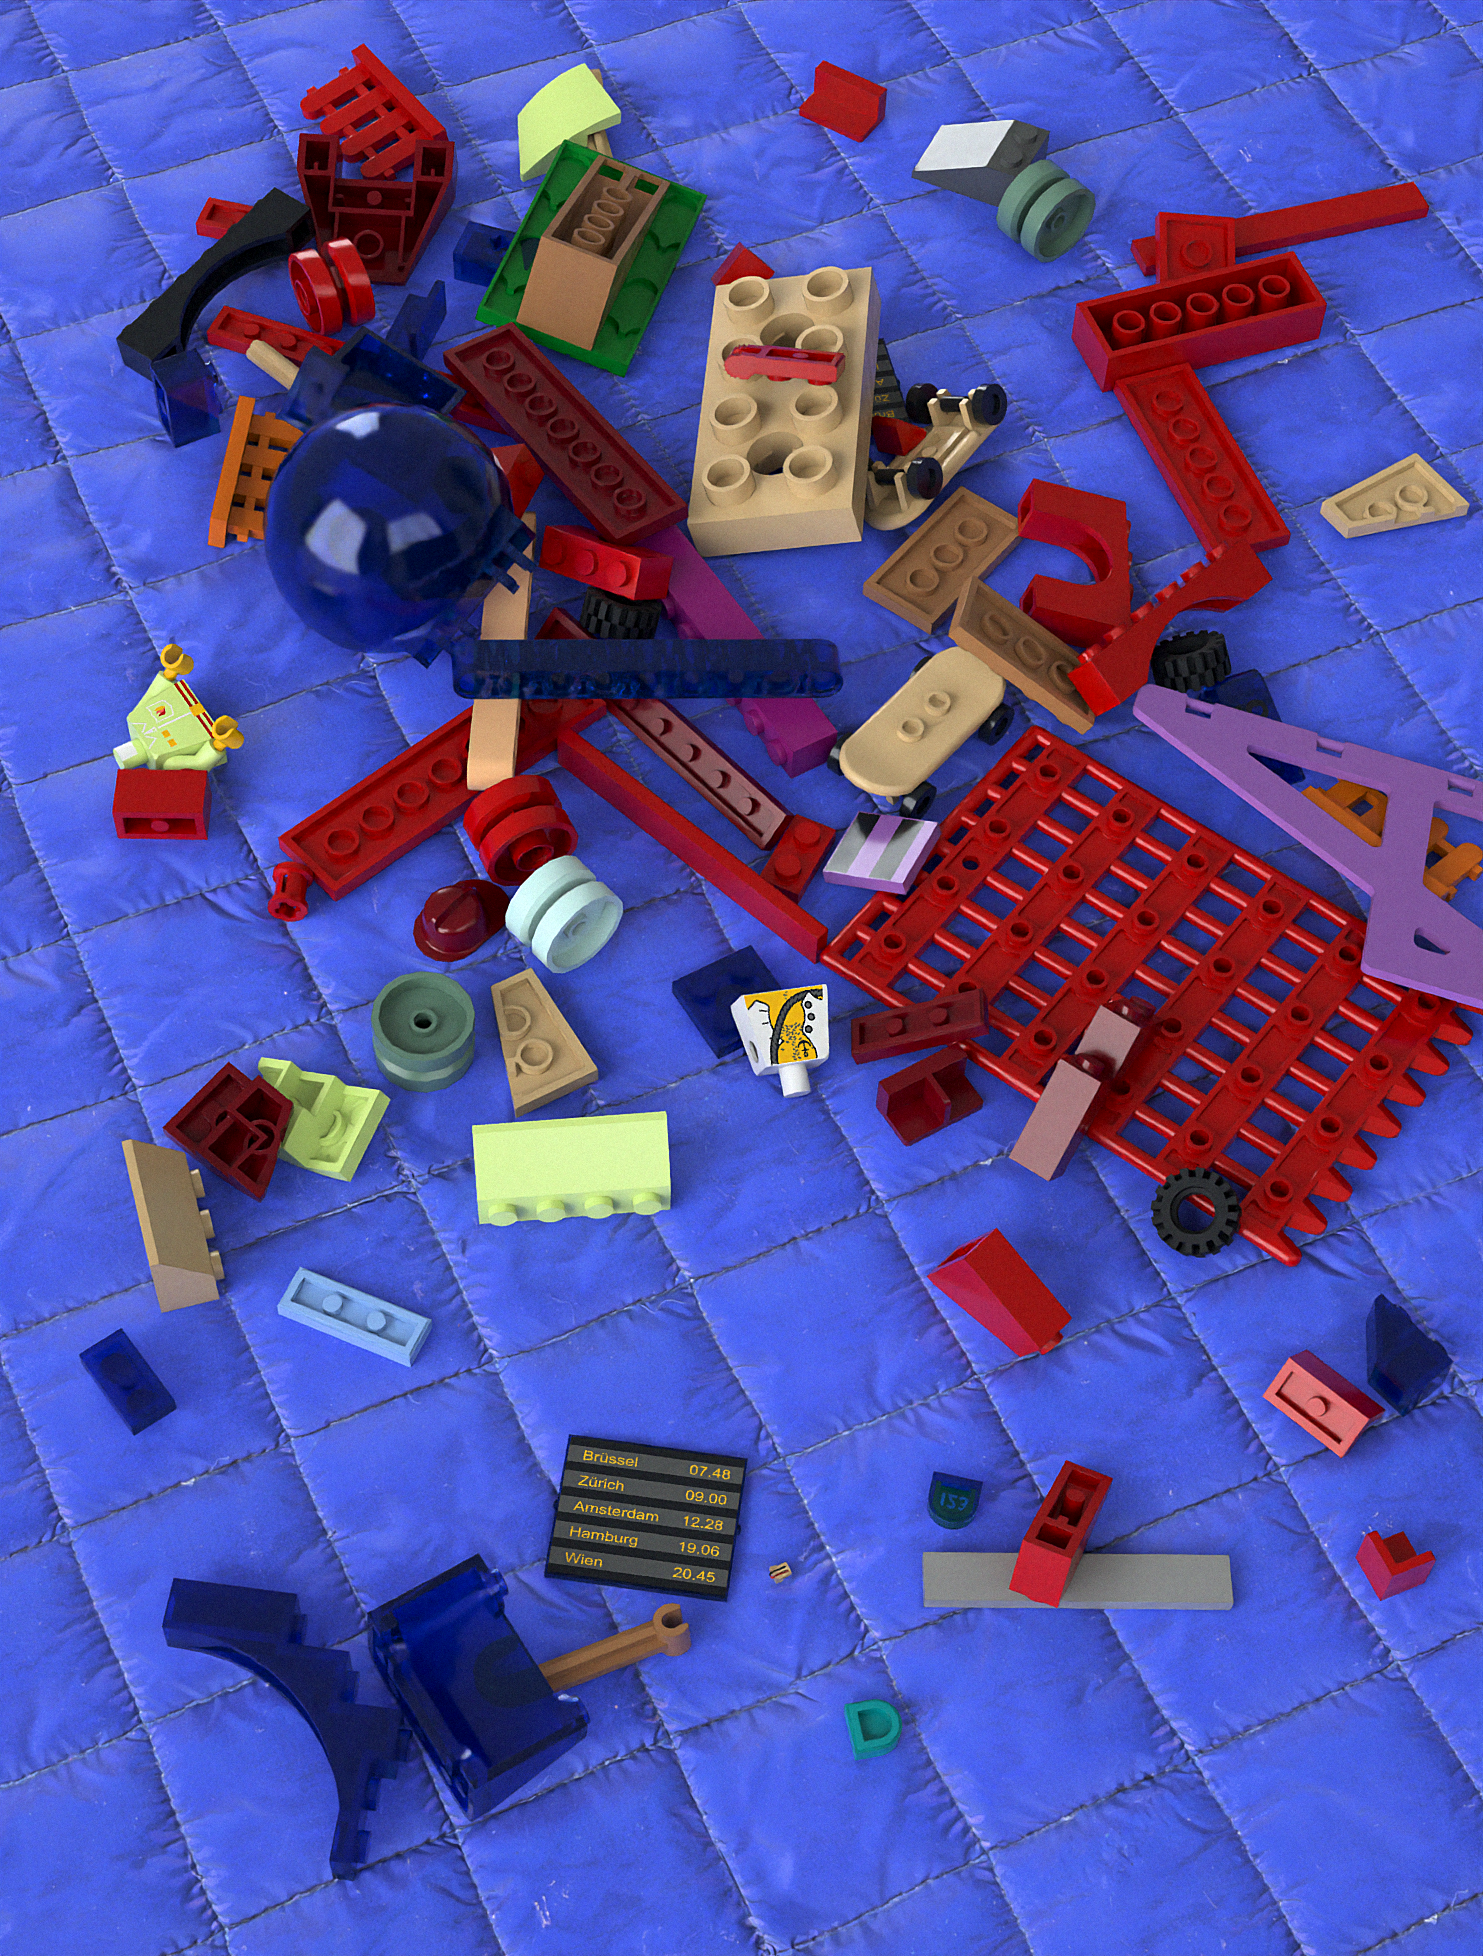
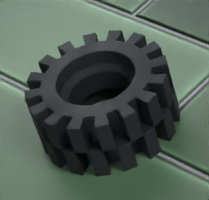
(619, 616)
(1191, 661)
(1190, 1183)

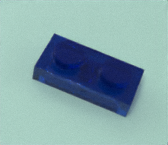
(127, 1381)

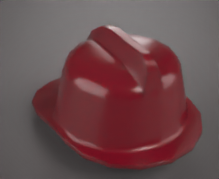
(460, 919)

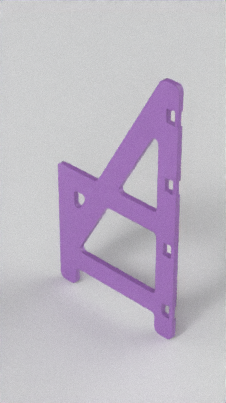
(1388, 872)

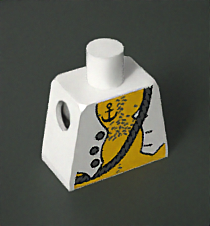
(785, 1033)

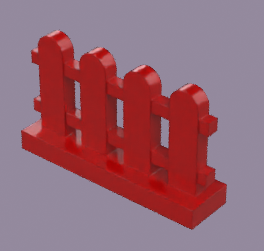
(385, 94)

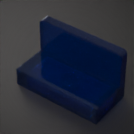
(419, 321)

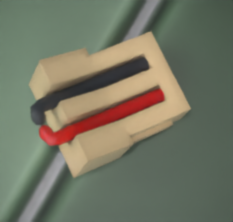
(779, 1572)

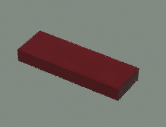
(919, 1026)

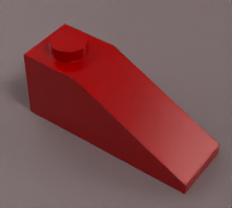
(1059, 1534)

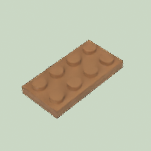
(931, 566)
(1019, 652)

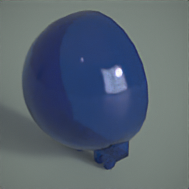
(391, 529)

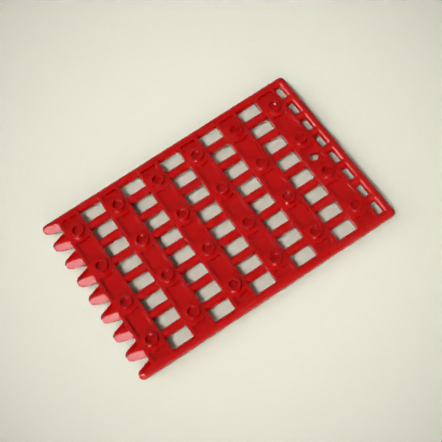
(1323, 1137)

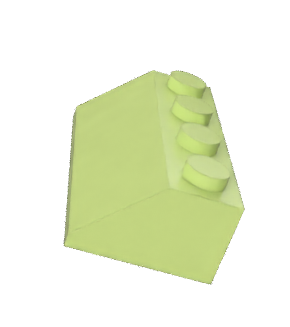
(572, 1168)

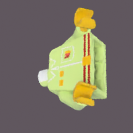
(172, 727)

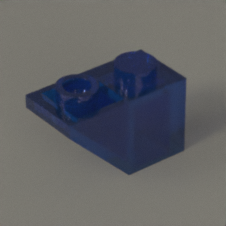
(1401, 1359)

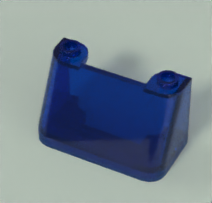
(471, 1686)

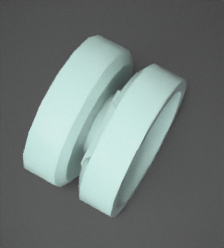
(564, 914)

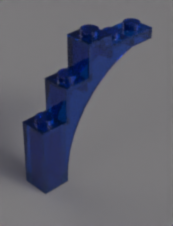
(266, 1637)

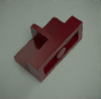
(928, 1095)

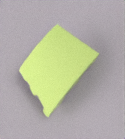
(563, 109)
(328, 1120)

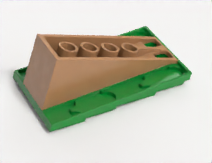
(600, 260)

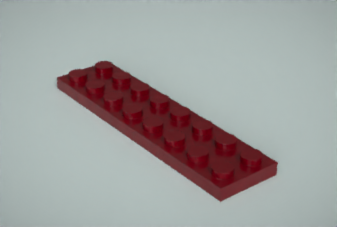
(566, 436)

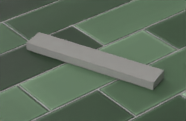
(1098, 1582)

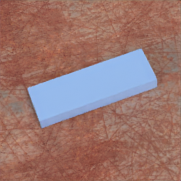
(355, 1316)

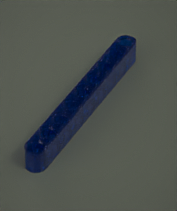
(646, 668)

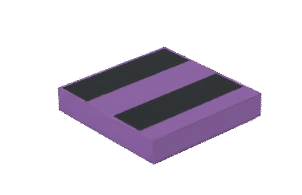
(882, 852)

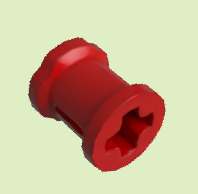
(290, 891)

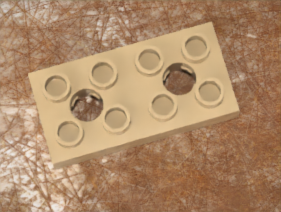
(768, 424)

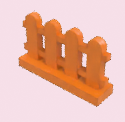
(258, 461)
(1441, 877)

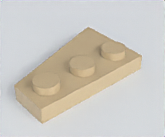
(1394, 499)
(537, 1044)

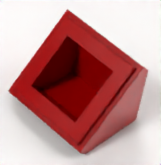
(896, 435)

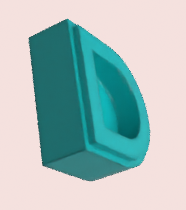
(872, 1727)

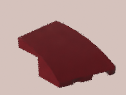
(234, 1129)

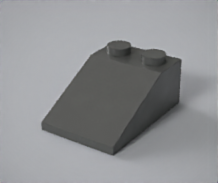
(981, 157)

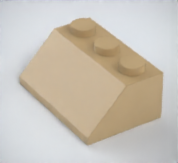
(173, 1225)

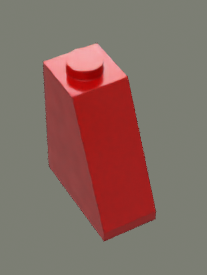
(1002, 1294)

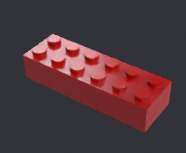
(1199, 319)

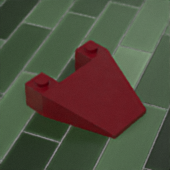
(382, 219)

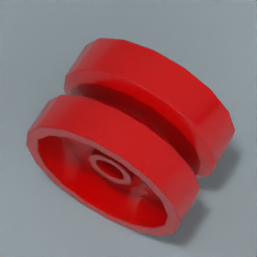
(331, 287)
(519, 828)

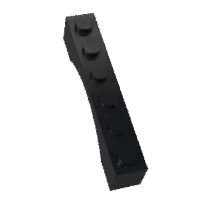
(262, 237)

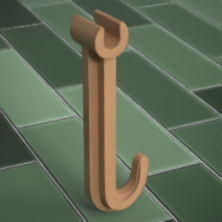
(662, 1634)

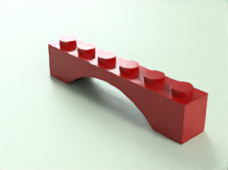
(1122, 664)

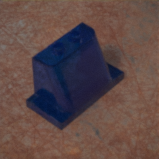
(361, 372)

